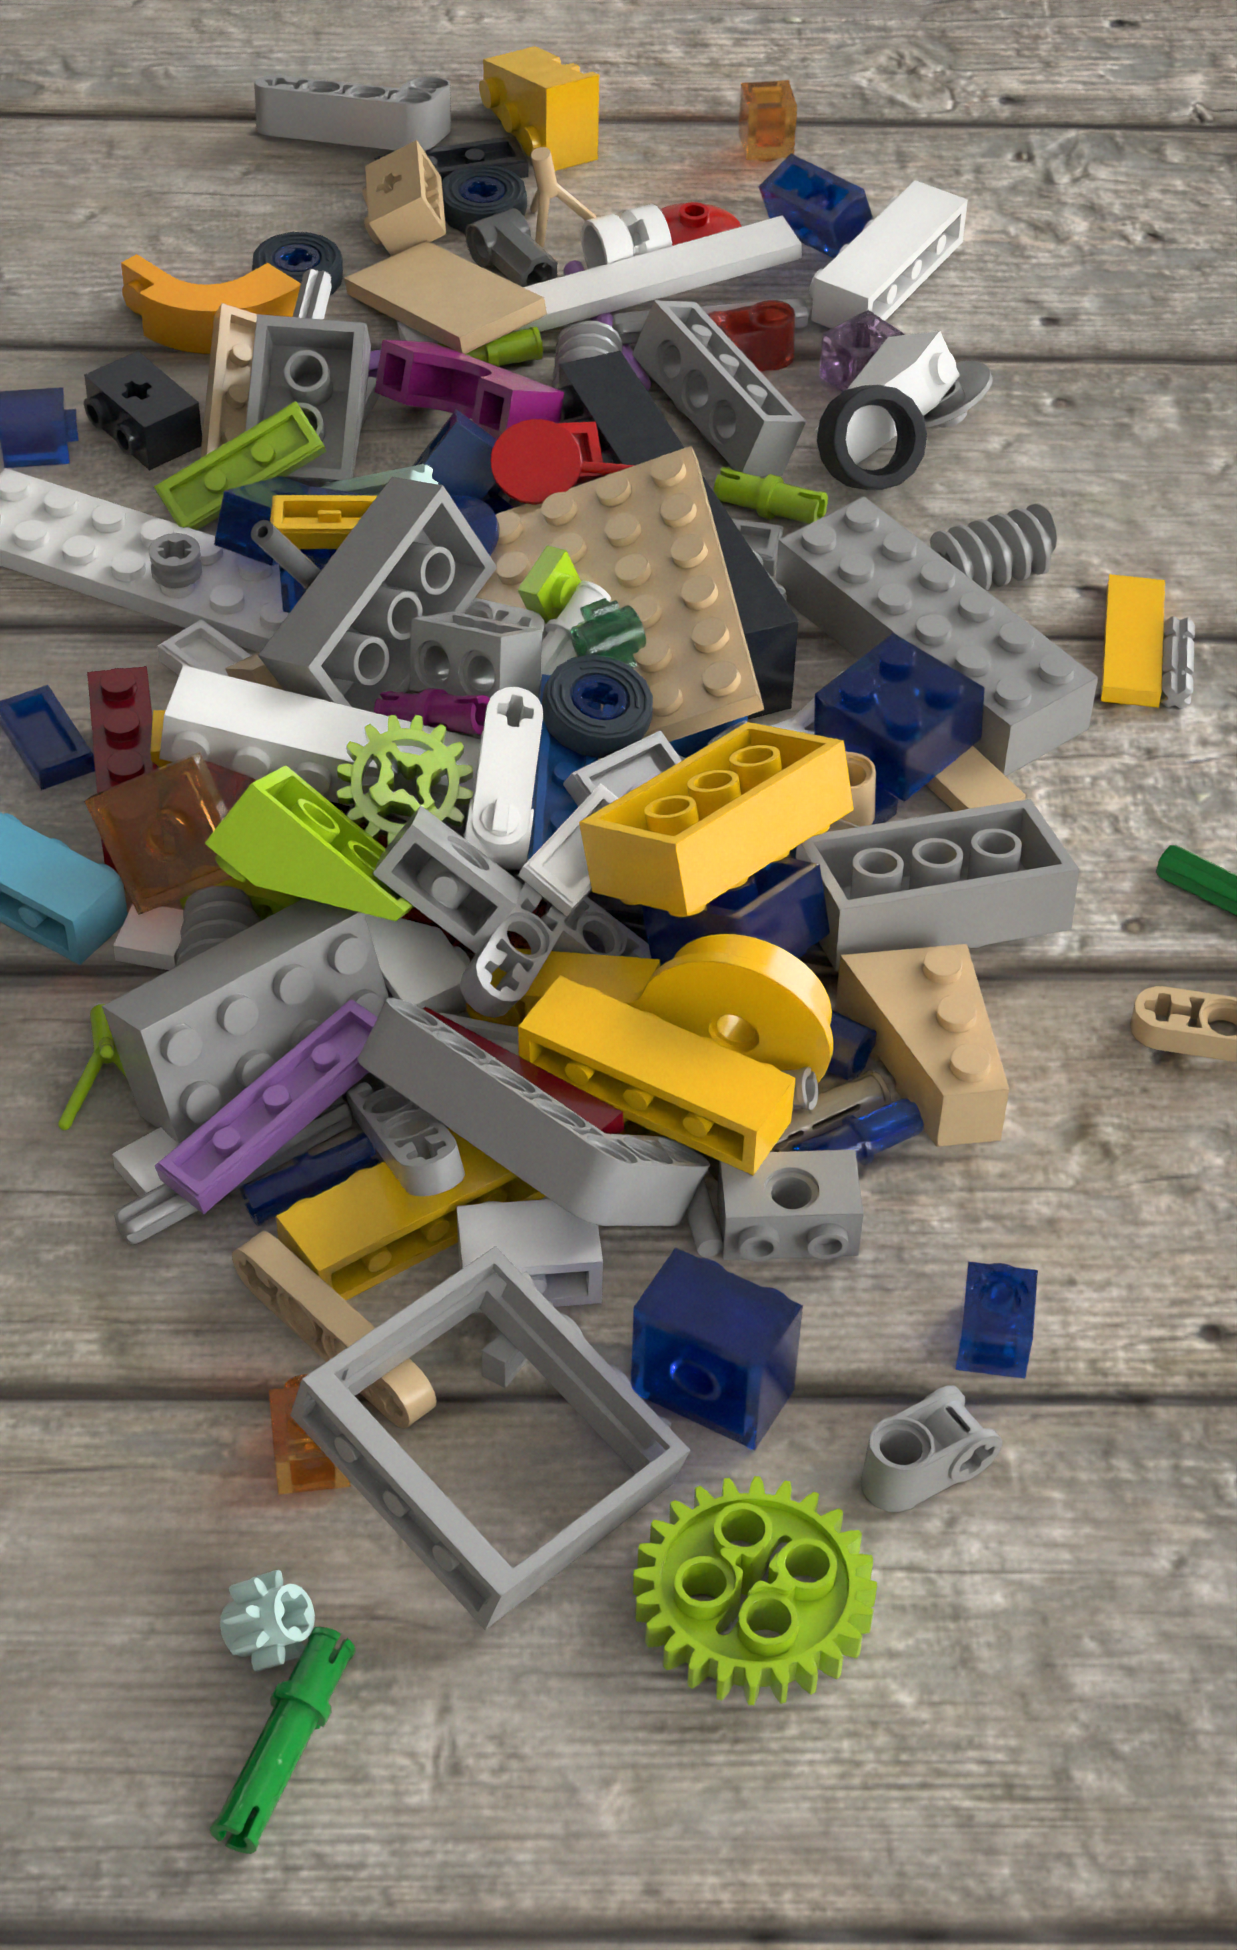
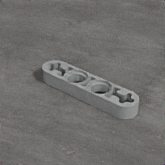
(406, 1137)

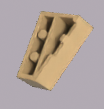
(931, 1036)

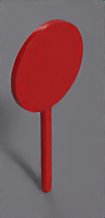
(540, 460)

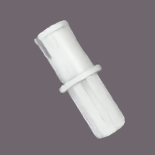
(557, 644)

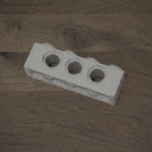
(718, 388)

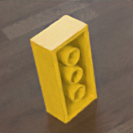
(716, 818)

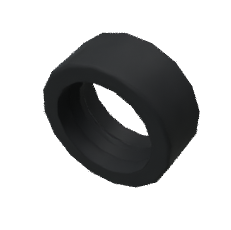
(909, 445)

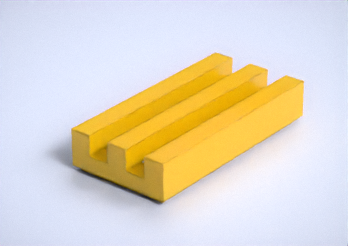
(318, 519)

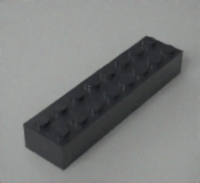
(634, 432)

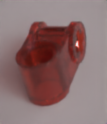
(761, 332)

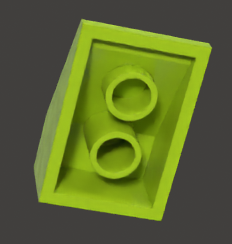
(303, 846)

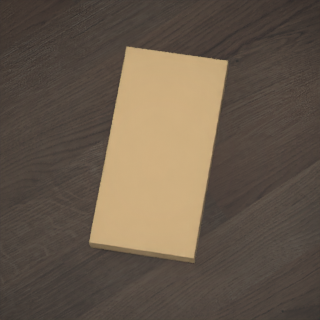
(446, 297)

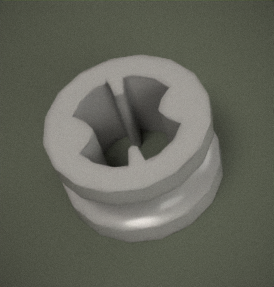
(175, 560)

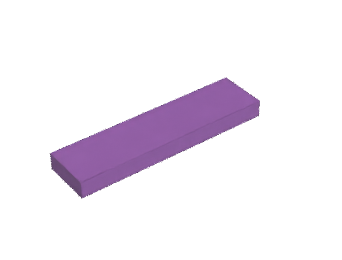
(269, 1110)

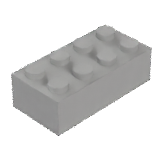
(354, 621)
(944, 880)
(238, 1009)

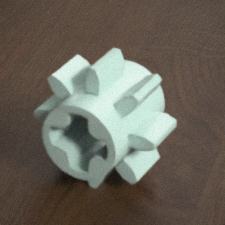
(267, 1620)

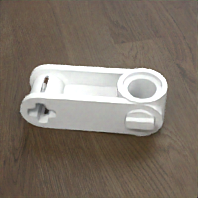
(501, 804)

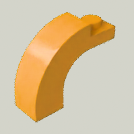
(183, 312)

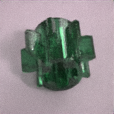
(609, 632)

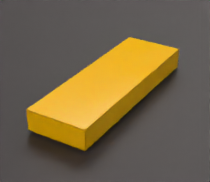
(1133, 641)

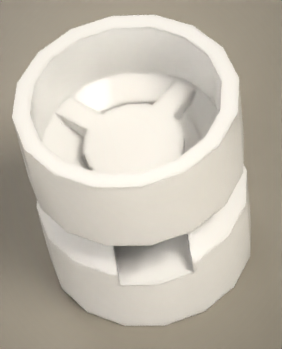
(616, 239)

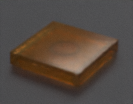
(159, 831)

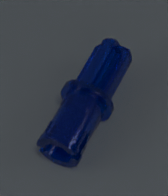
(870, 1132)

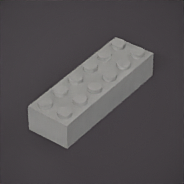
(872, 578)

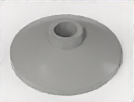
(966, 391)

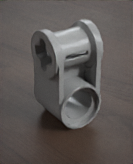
(934, 1447)

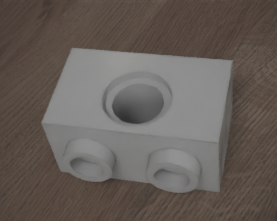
(448, 879)
(791, 1207)

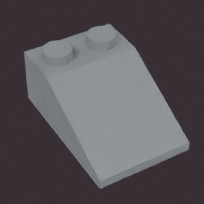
(325, 372)

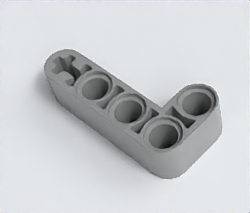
(354, 112)

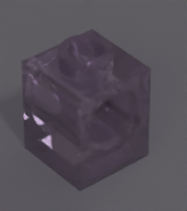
(851, 346)

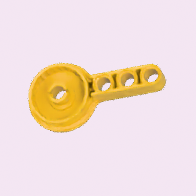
(715, 987)

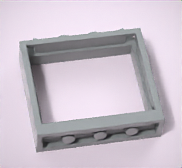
(414, 1503)

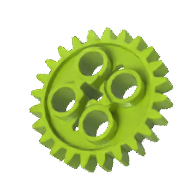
(814, 1619)

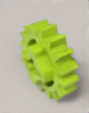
(428, 767)

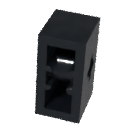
(143, 410)

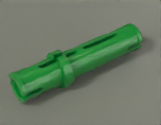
(297, 1711)

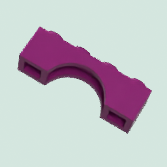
(449, 380)

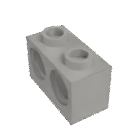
(473, 655)

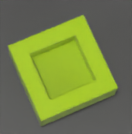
(549, 583)

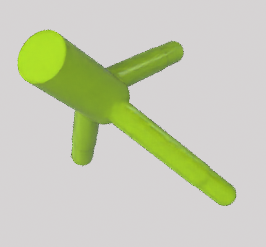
(104, 1052)

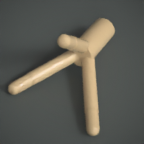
(547, 189)

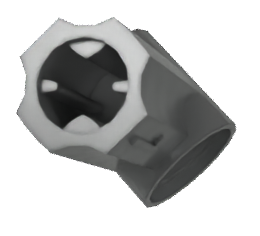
(508, 244)

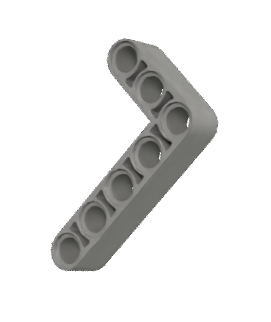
(528, 1131)

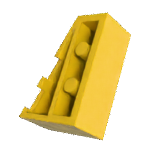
(544, 104)

